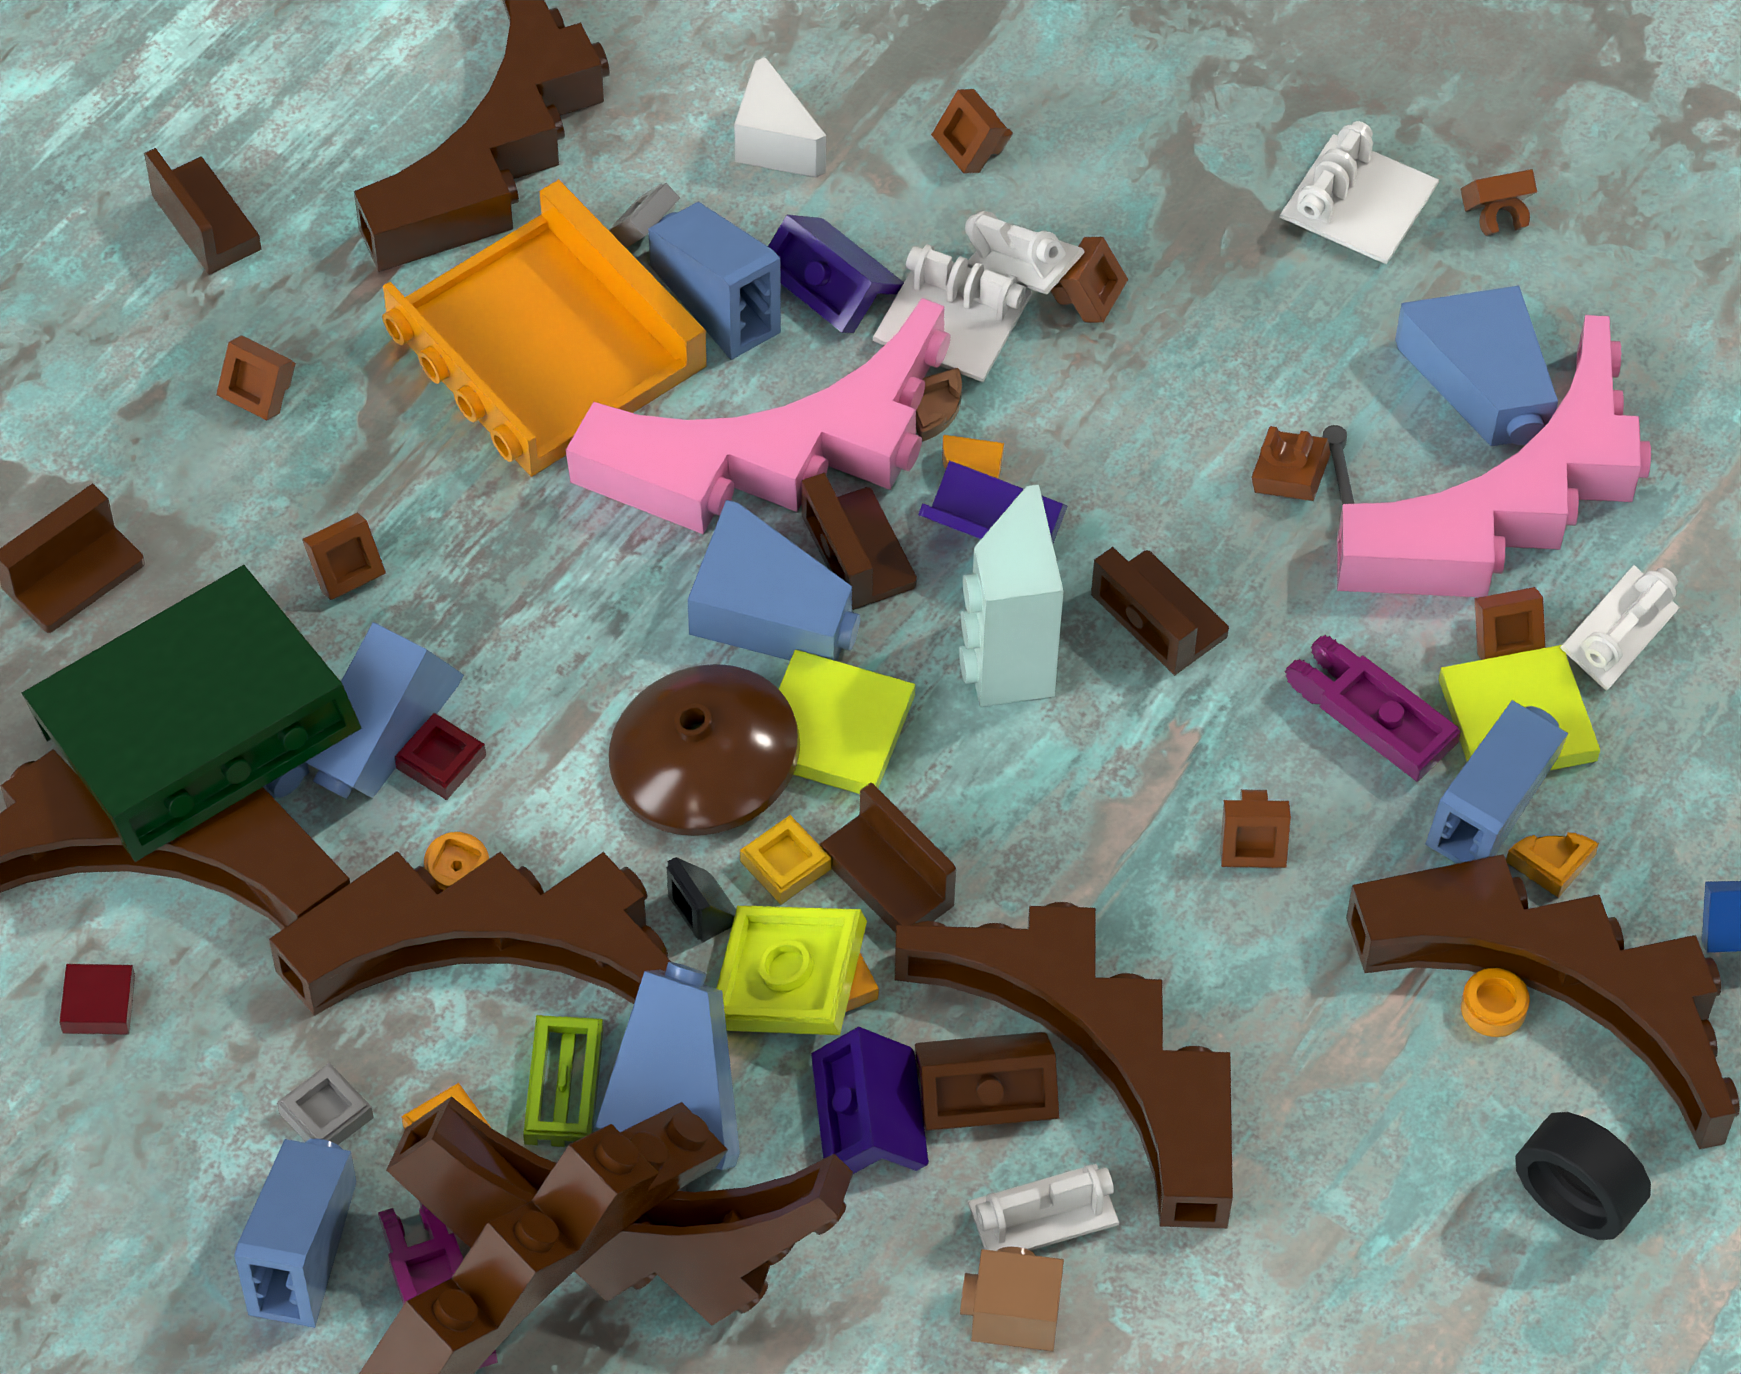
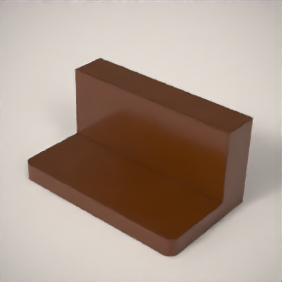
(202, 211)
(856, 541)
(67, 560)
(1156, 608)
(892, 863)
(987, 1080)

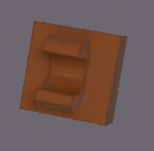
(970, 131)
(1499, 193)
(1092, 281)
(255, 377)
(1291, 464)
(344, 556)
(1509, 623)
(1255, 831)

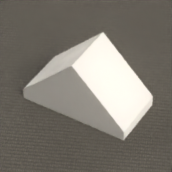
(776, 128)

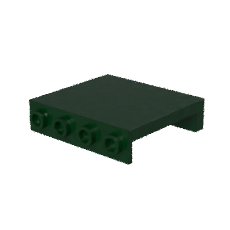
(192, 711)

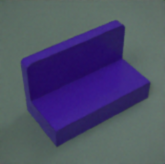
(829, 271)
(975, 501)
(869, 1101)

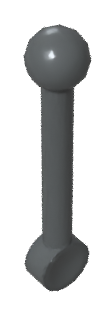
(1337, 441)

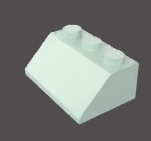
(1013, 607)

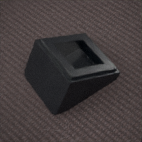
(699, 899)

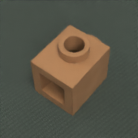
(1014, 1298)

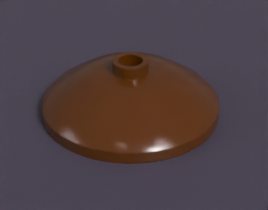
(707, 775)

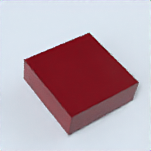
(440, 756)
(97, 999)

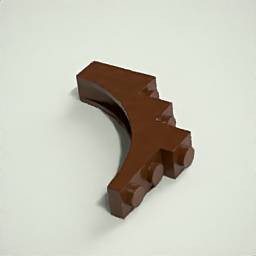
(468, 181)
(244, 851)
(496, 914)
(1645, 995)
(1116, 1024)
(701, 1243)
(528, 1252)

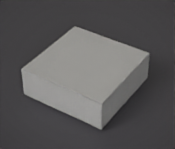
(644, 214)
(325, 1107)

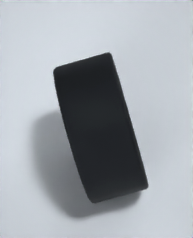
(1583, 1175)

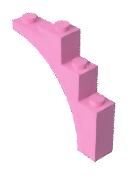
(692, 466)
(1459, 536)

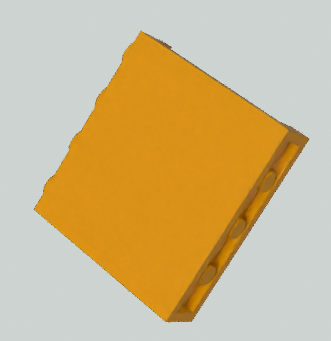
(547, 330)

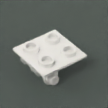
(1359, 195)
(976, 303)

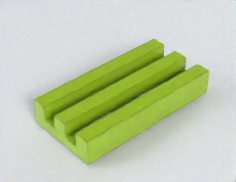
(559, 1129)

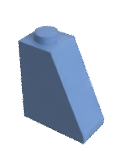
(719, 276)
(1482, 360)
(768, 593)
(393, 694)
(1496, 784)
(674, 1055)
(295, 1231)

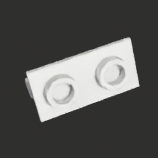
(1008, 249)
(1623, 624)
(1046, 1210)

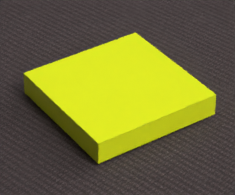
(1537, 678)
(844, 719)
(790, 968)

